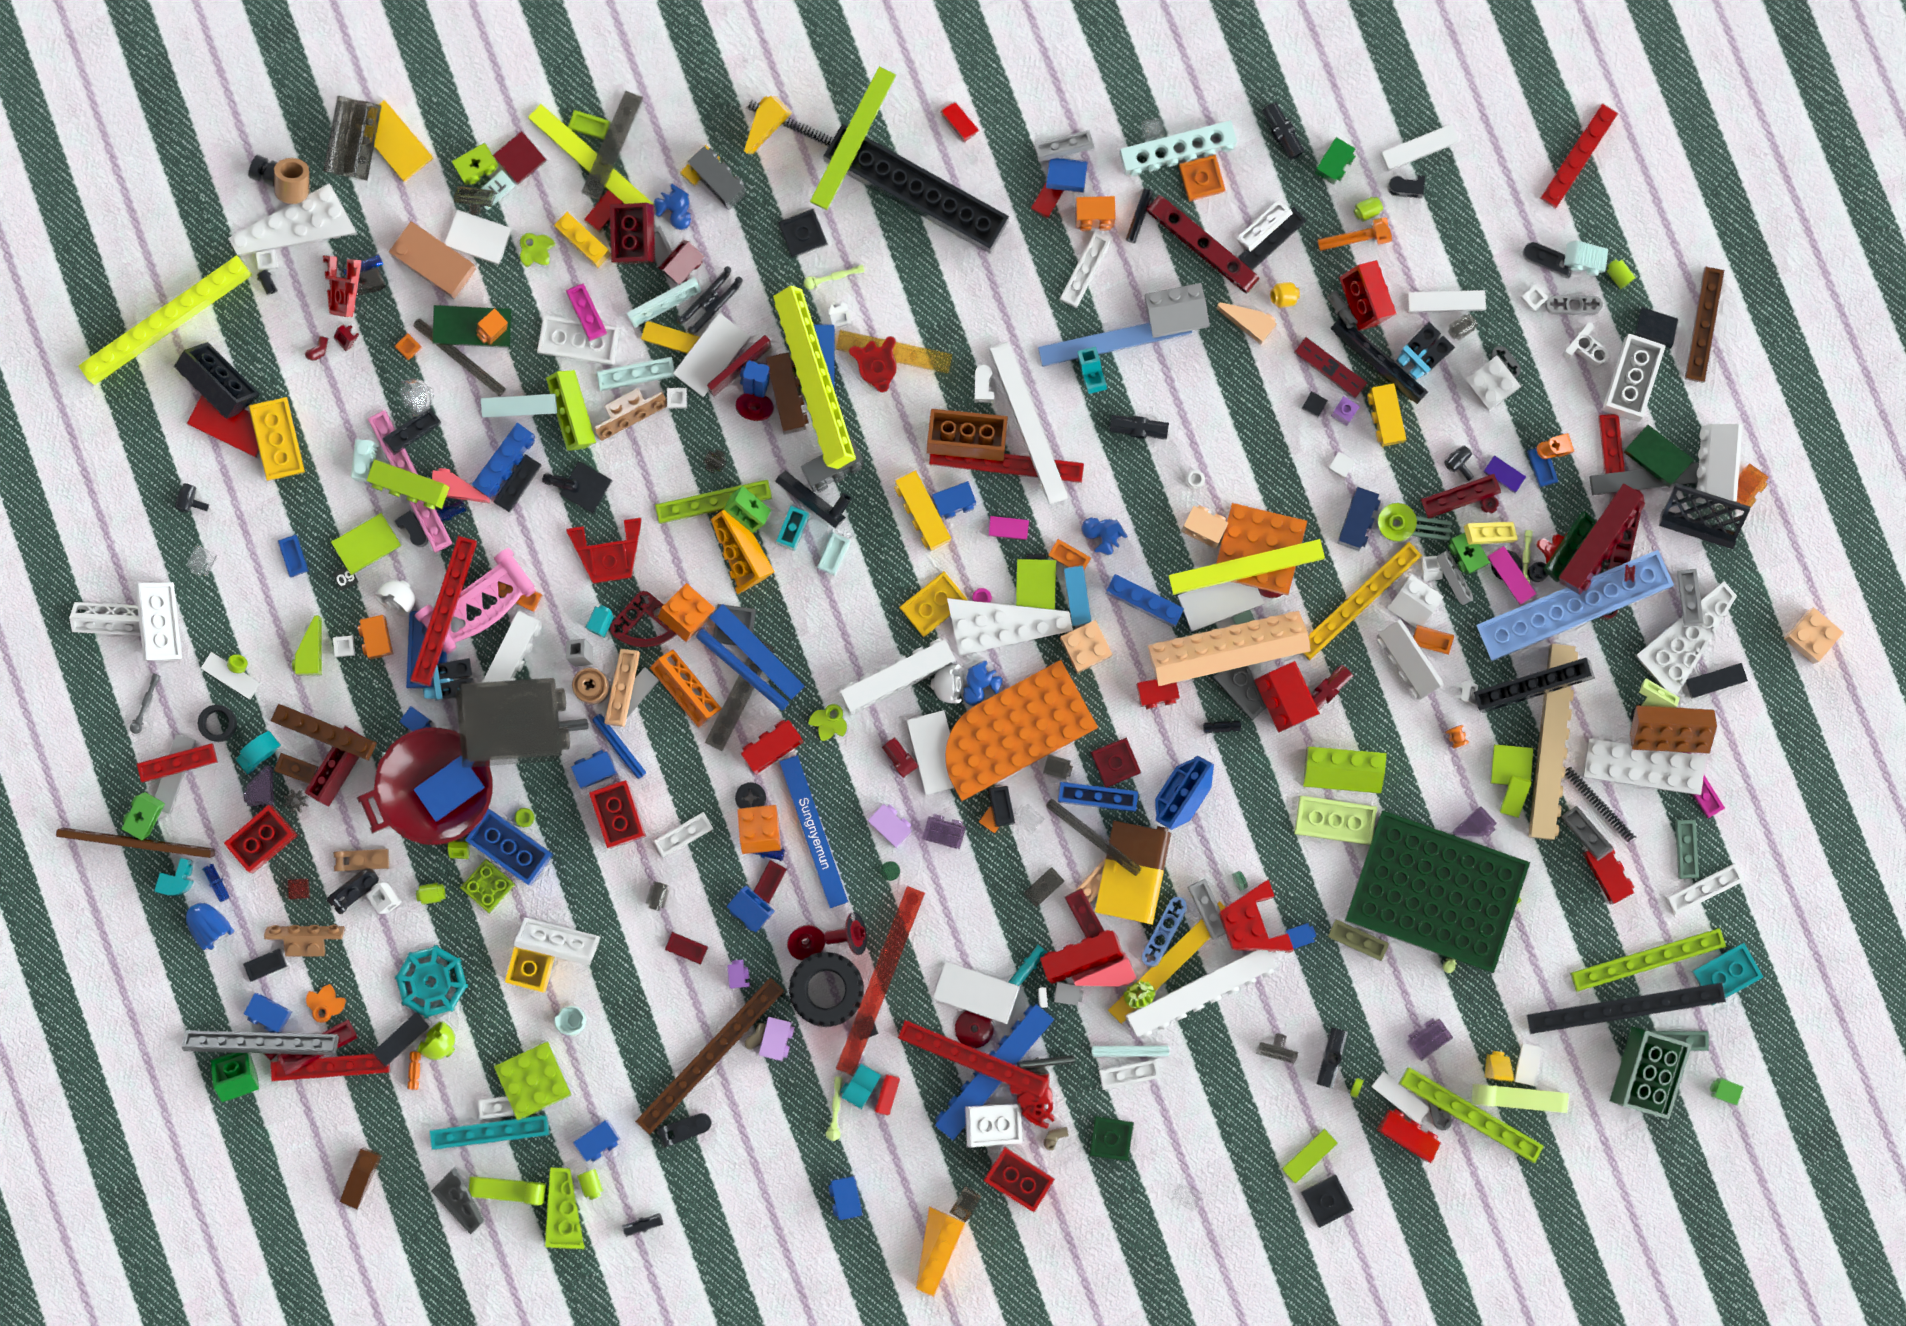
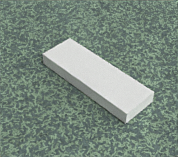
(1264, 225)
(240, 682)
(683, 835)
(1129, 1074)
(1400, 1097)
(495, 1108)

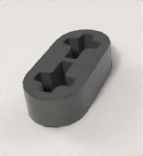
(1509, 359)
(1436, 1117)

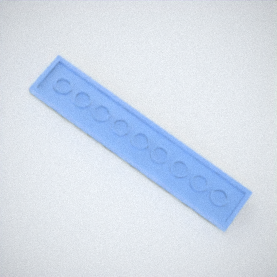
(1568, 609)

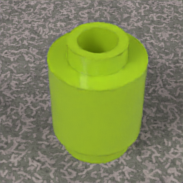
(1368, 209)
(430, 893)

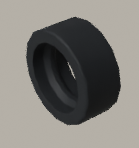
(221, 737)

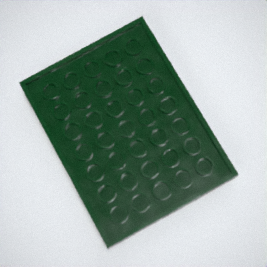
(1437, 891)

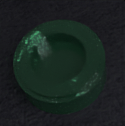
(890, 871)
(1240, 880)

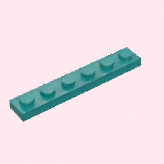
(489, 1132)

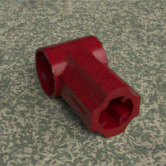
(902, 761)

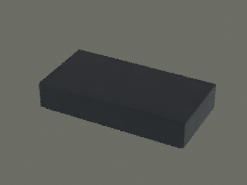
(1001, 806)
(265, 965)

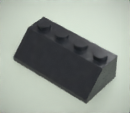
(216, 379)

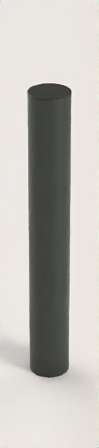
(1046, 1062)

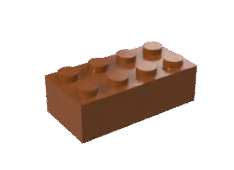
(967, 434)
(1673, 729)

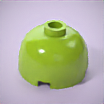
(438, 1043)

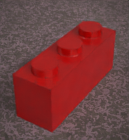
(1610, 876)

